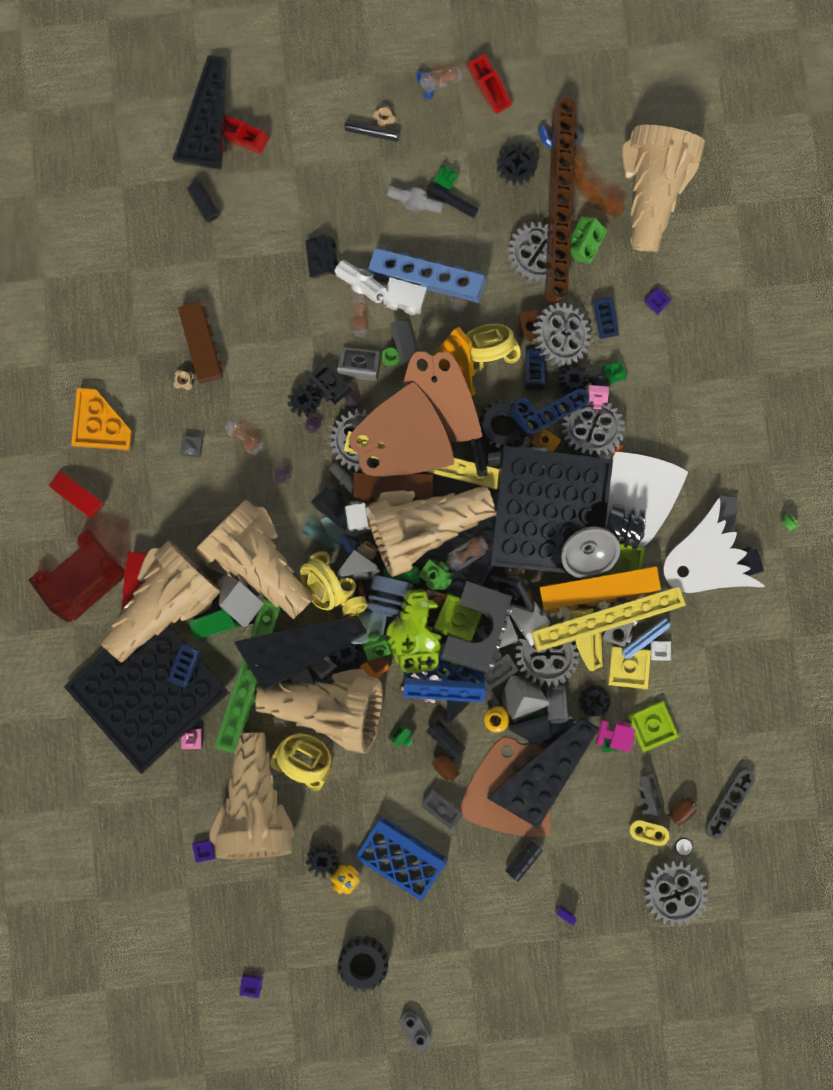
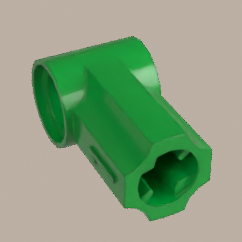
(410, 576)

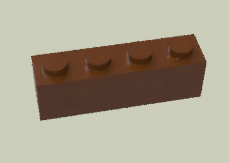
(200, 342)
(372, 486)

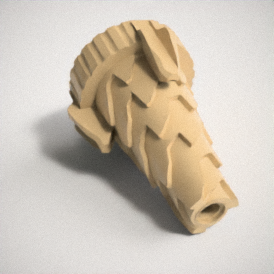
(663, 167)
(411, 528)
(245, 550)
(171, 590)
(342, 711)
(252, 820)

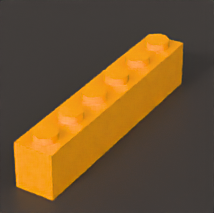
(600, 588)

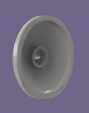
(593, 559)

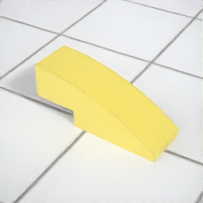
(590, 646)

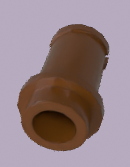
(361, 591)

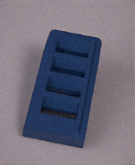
(610, 308)
(534, 381)
(350, 543)
(193, 663)

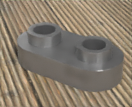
(415, 1031)

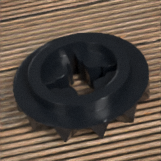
(593, 691)

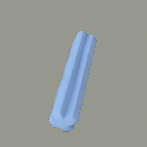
(645, 638)

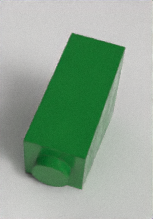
(213, 625)

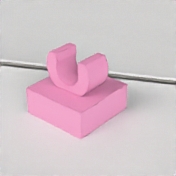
(598, 395)
(192, 739)

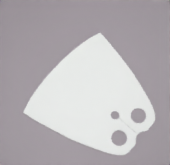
(645, 485)

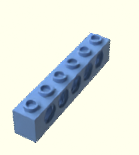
(471, 291)

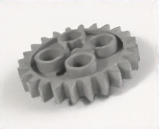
(523, 243)
(561, 334)
(609, 433)
(339, 438)
(548, 672)
(681, 911)

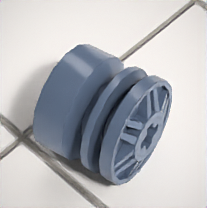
(389, 595)

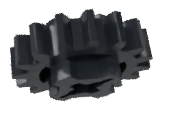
(508, 163)

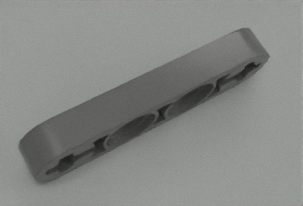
(727, 802)

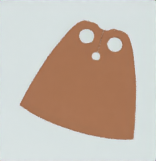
(448, 395)
(410, 433)
(488, 777)

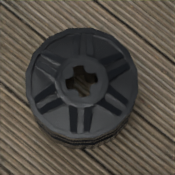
(627, 525)

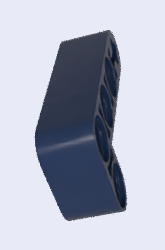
(553, 411)

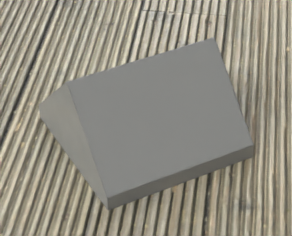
(359, 364)
(358, 568)
(238, 600)
(522, 697)

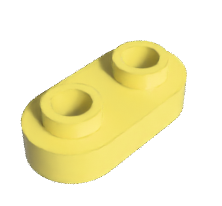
(354, 607)
(648, 832)

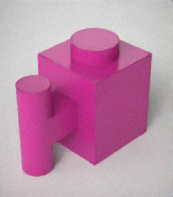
(619, 737)

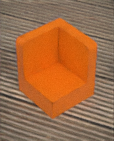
(375, 667)

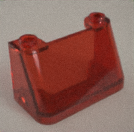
(80, 579)

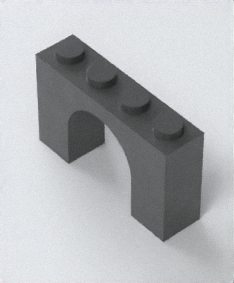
(495, 607)

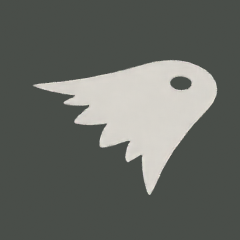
(708, 559)

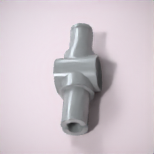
(415, 199)

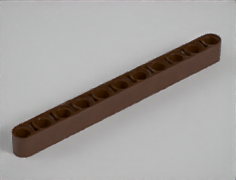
(557, 208)

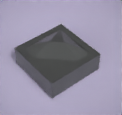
(191, 446)

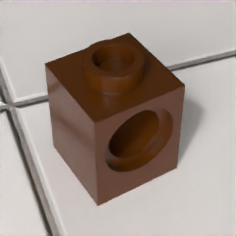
(524, 319)

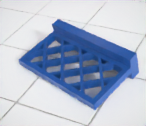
(444, 688)
(406, 842)

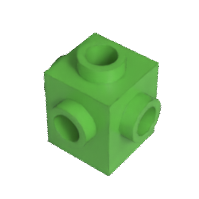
(436, 575)
(377, 646)

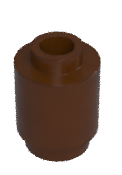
(446, 767)
(682, 811)

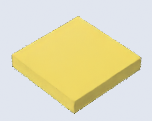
(631, 671)

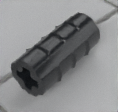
(203, 201)
(446, 739)
(524, 860)

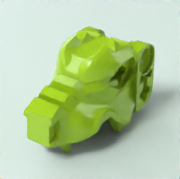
(411, 636)

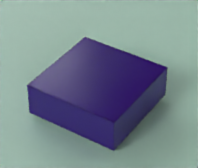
(657, 301)
(203, 850)
(565, 914)
(250, 986)

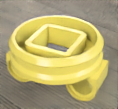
(505, 346)
(323, 583)
(284, 760)

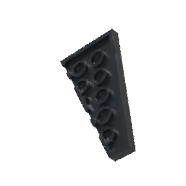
(204, 126)
(286, 653)
(541, 780)

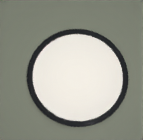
(684, 846)

